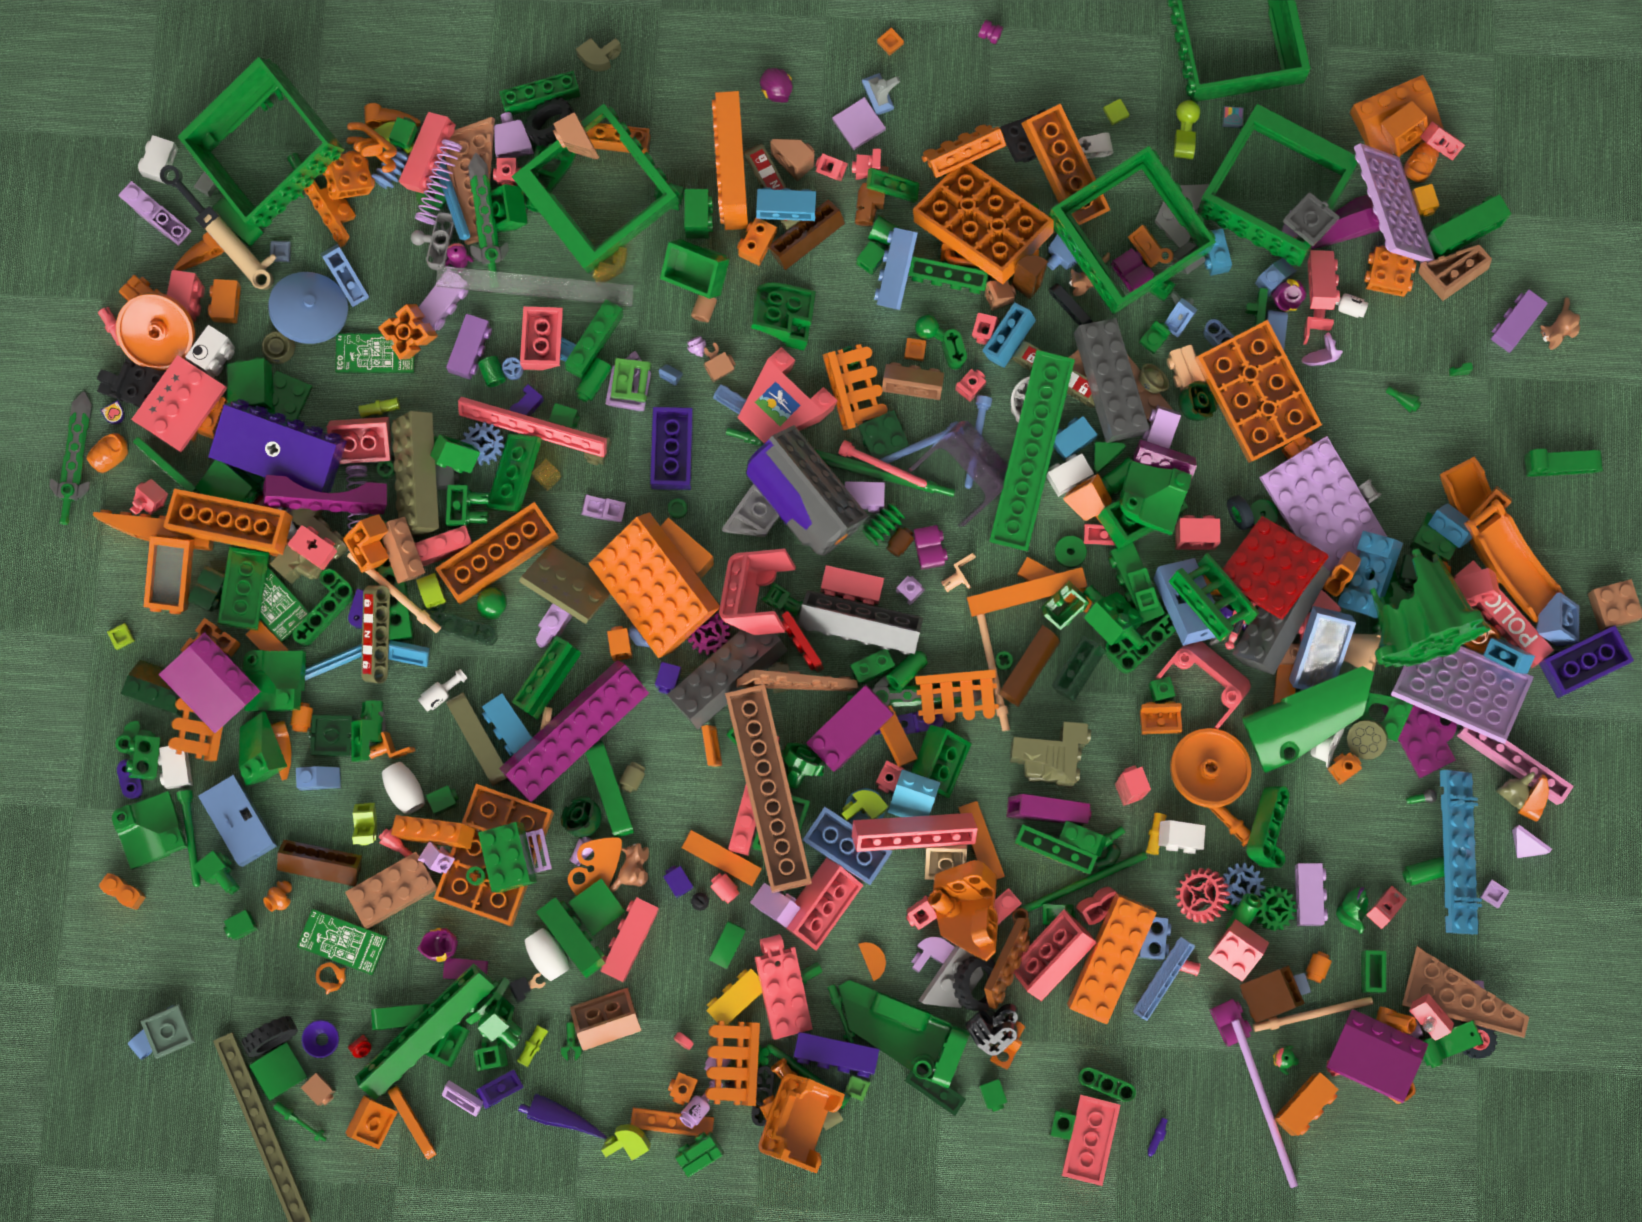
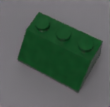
(147, 687)

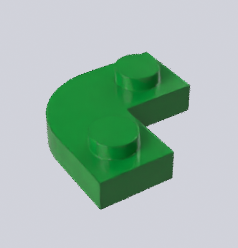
(483, 1006)

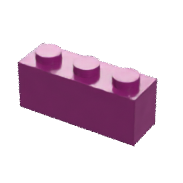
(1162, 457)

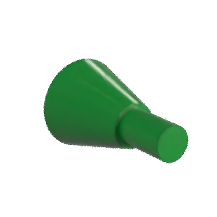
(1408, 401)

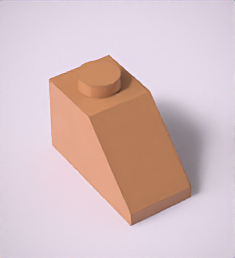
(999, 294)

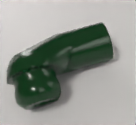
(1111, 858)

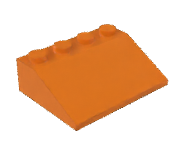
(1372, 111)

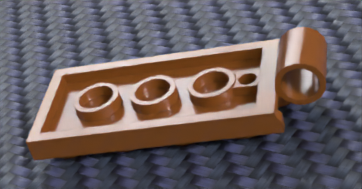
(1009, 959)

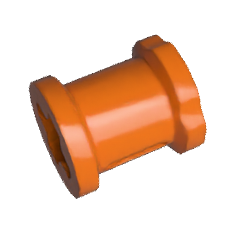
(782, 1069)

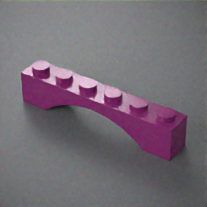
(283, 492)

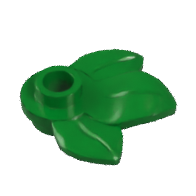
(130, 730)

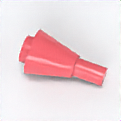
(393, 843)

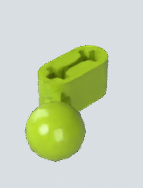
(1185, 139)

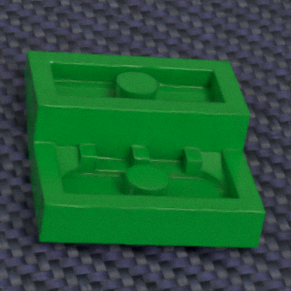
(597, 907)
(278, 1071)

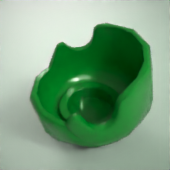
(491, 603)

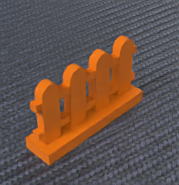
(964, 150)
(839, 381)
(966, 689)
(208, 750)
(748, 1073)

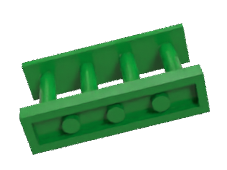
(1203, 606)

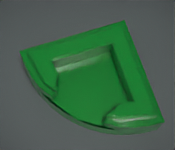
(1464, 370)

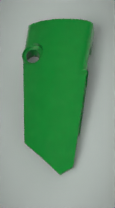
(1307, 717)
(904, 1032)

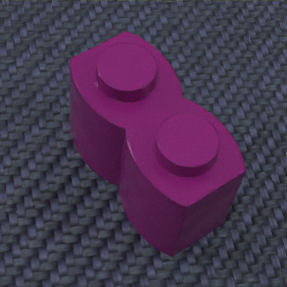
(1132, 270)
(929, 547)
(1223, 1015)

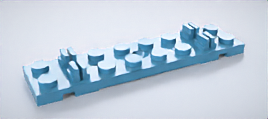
(1459, 852)

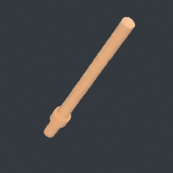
(422, 616)
(1002, 712)
(1274, 1022)

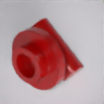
(360, 1047)

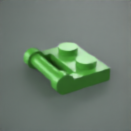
(624, 377)

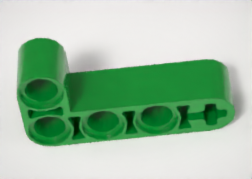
(1541, 463)
(320, 610)
(1132, 653)
(1266, 828)

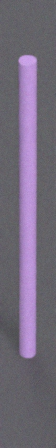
(1264, 1103)

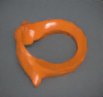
(330, 987)

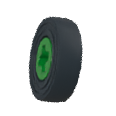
(1240, 512)

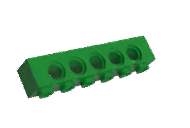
(403, 630)

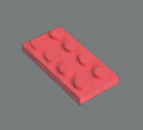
(1091, 1140)

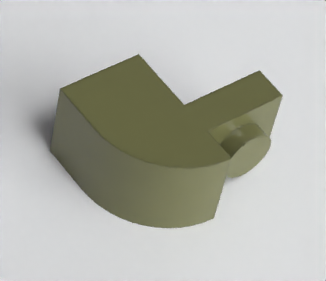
(596, 58)

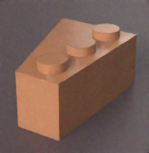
(1454, 271)

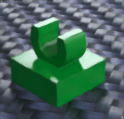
(1163, 290)

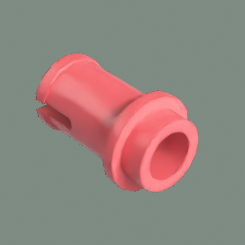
(1191, 967)

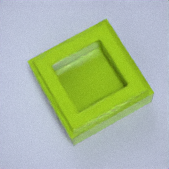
(1116, 111)
(120, 636)

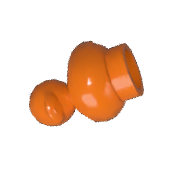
(277, 898)

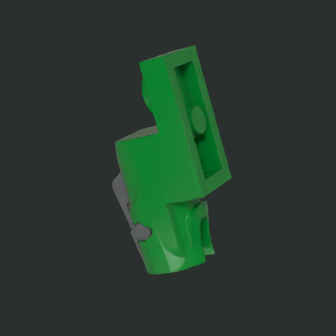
(367, 730)

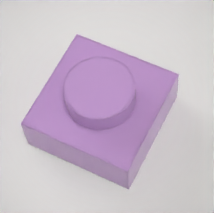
(1494, 894)

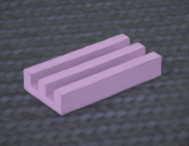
(540, 867)
(462, 1098)

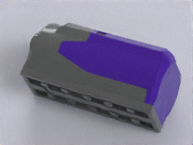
(804, 491)

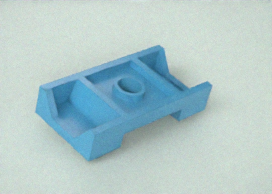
(1377, 555)

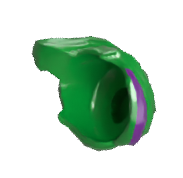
(1354, 909)

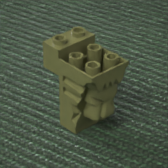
(293, 565)
(1050, 759)

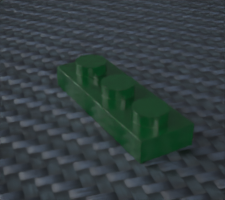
(944, 1097)

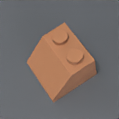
(793, 156)

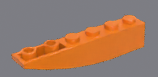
(145, 526)

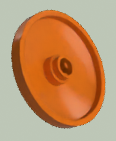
(154, 330)
(1210, 768)

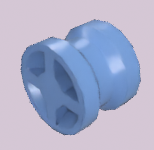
(511, 364)

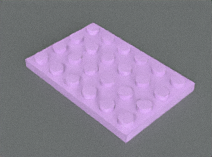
(1393, 203)
(1321, 501)
(1466, 691)

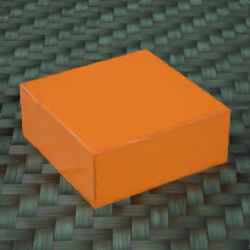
(890, 41)
(915, 349)

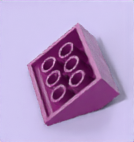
(209, 682)
(1377, 1056)

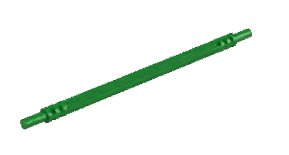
(853, 465)

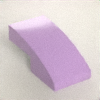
(603, 508)

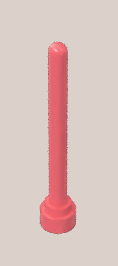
(847, 449)

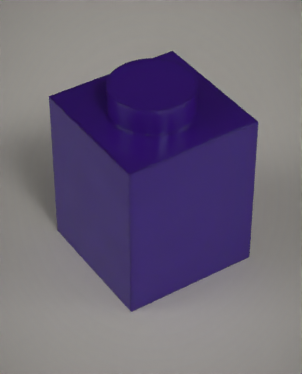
(667, 677)
(677, 881)

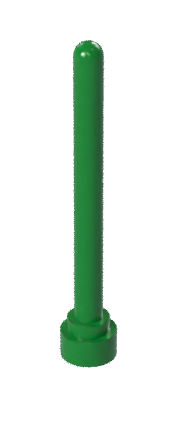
(185, 798)
(802, 1070)

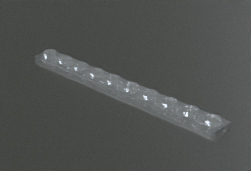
(534, 285)

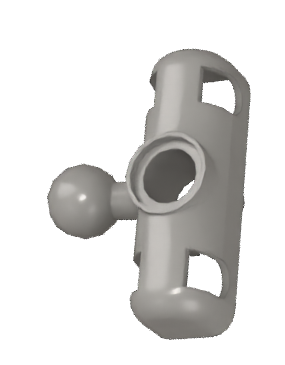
(436, 250)

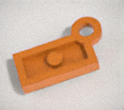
(1149, 247)

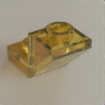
(606, 271)

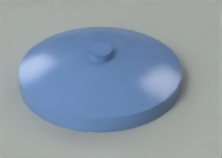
(308, 307)

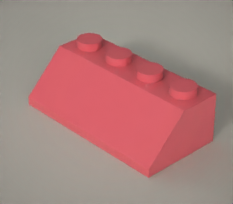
(823, 903)
(1053, 955)

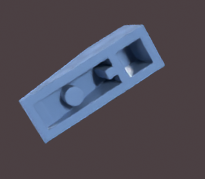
(344, 275)

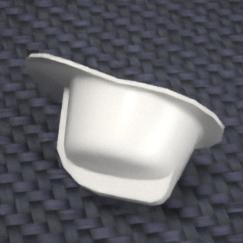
(1326, 749)

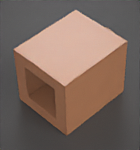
(318, 1090)

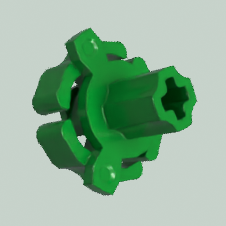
(801, 763)

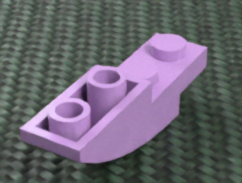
(154, 213)

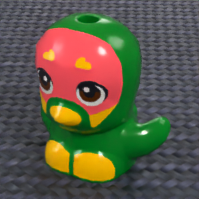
(1279, 1059)

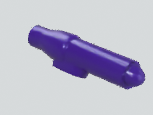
(1158, 1136)

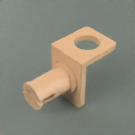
(958, 578)

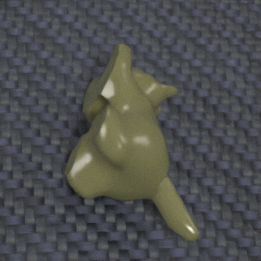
(1516, 790)

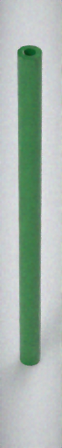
(1085, 882)

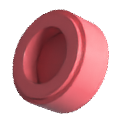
(683, 1040)

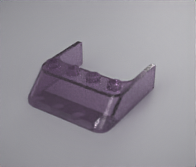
(975, 458)

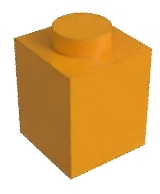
(1425, 200)

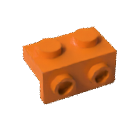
(1161, 718)

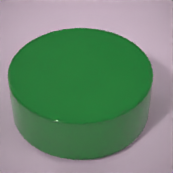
(677, 508)

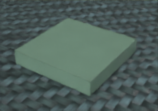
(167, 1031)

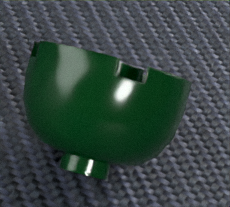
(1197, 402)
(581, 817)

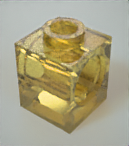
(546, 474)

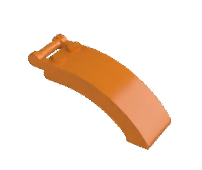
(1465, 490)
(1513, 560)

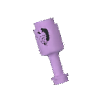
(696, 1109)

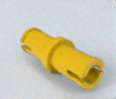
(1153, 847)

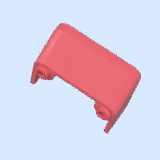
(741, 588)
(1235, 683)

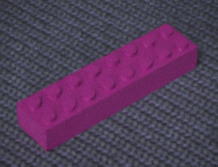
(574, 730)

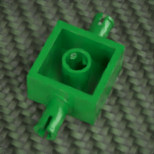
(1114, 618)

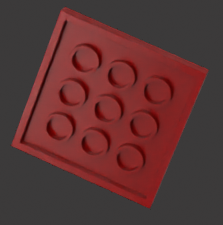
(1274, 567)

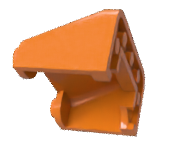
(798, 1120)

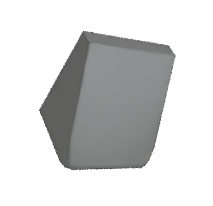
(205, 185)

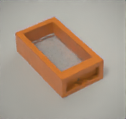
(168, 573)

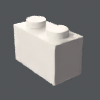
(158, 154)
(1069, 474)
(175, 769)
(1181, 835)

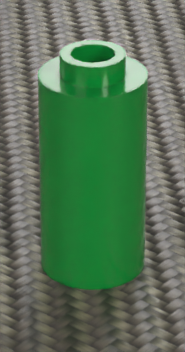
(593, 380)
(907, 670)
(1424, 871)
(1246, 910)

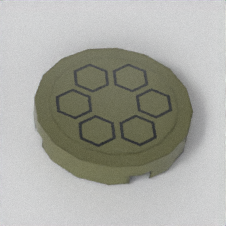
(1367, 739)

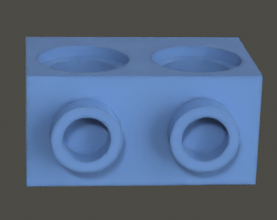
(1159, 939)

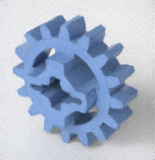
(490, 443)
(1240, 877)

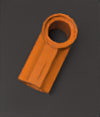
(1397, 1020)

